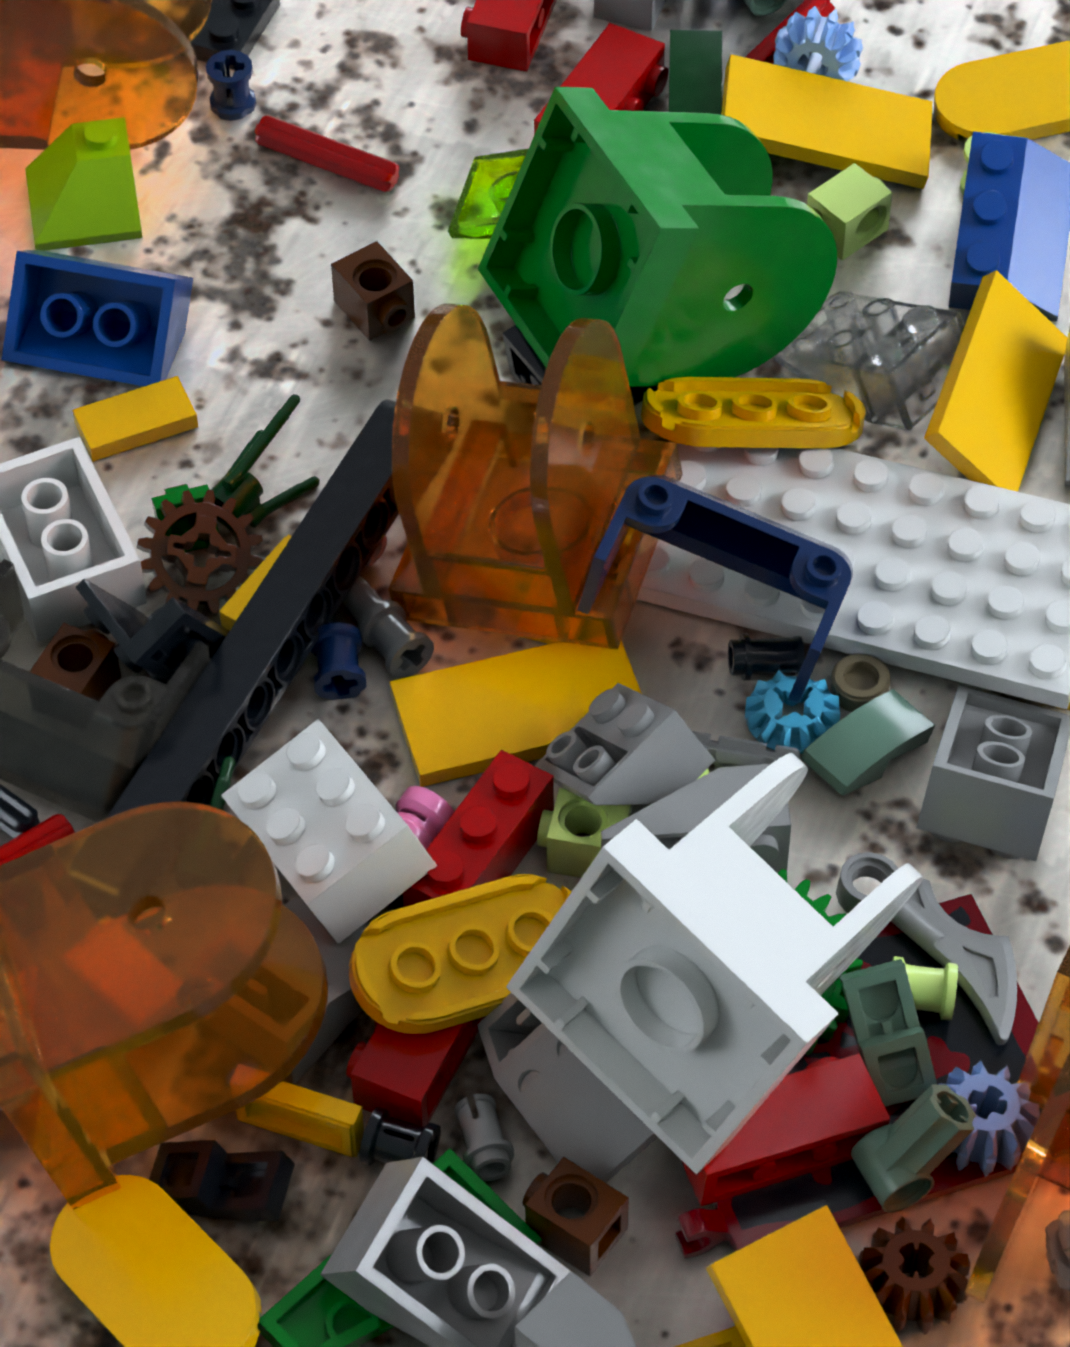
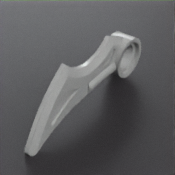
(983, 960)

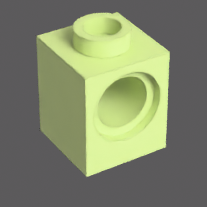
(853, 208)
(571, 816)

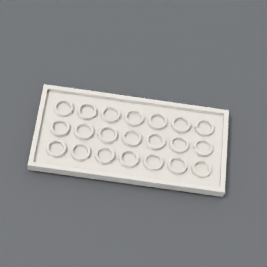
(942, 565)

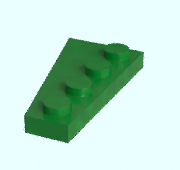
(324, 1316)

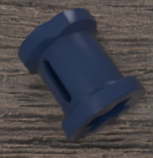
(223, 84)
(338, 662)

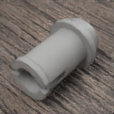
(486, 1149)

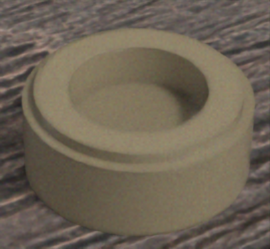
(859, 680)

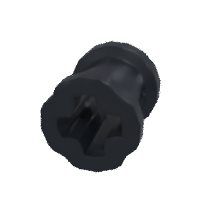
(396, 1140)

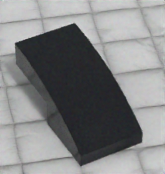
(223, 1184)

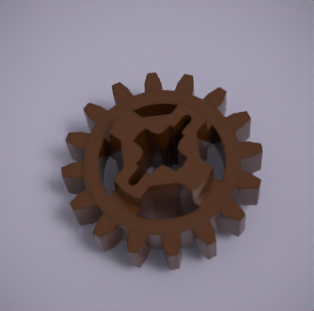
(204, 528)

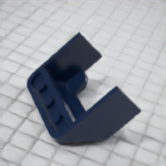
(733, 540)

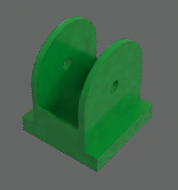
(650, 231)

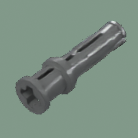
(385, 627)

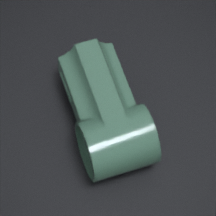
(903, 1154)

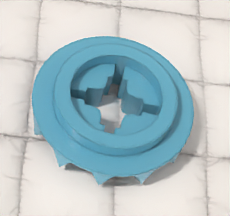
(765, 710)

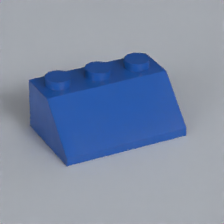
(1013, 221)
(95, 317)

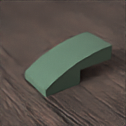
(865, 740)
(888, 1031)

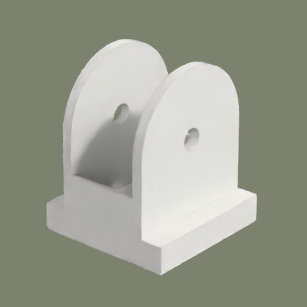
(697, 968)

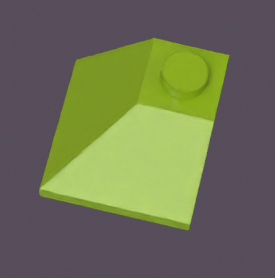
(84, 188)

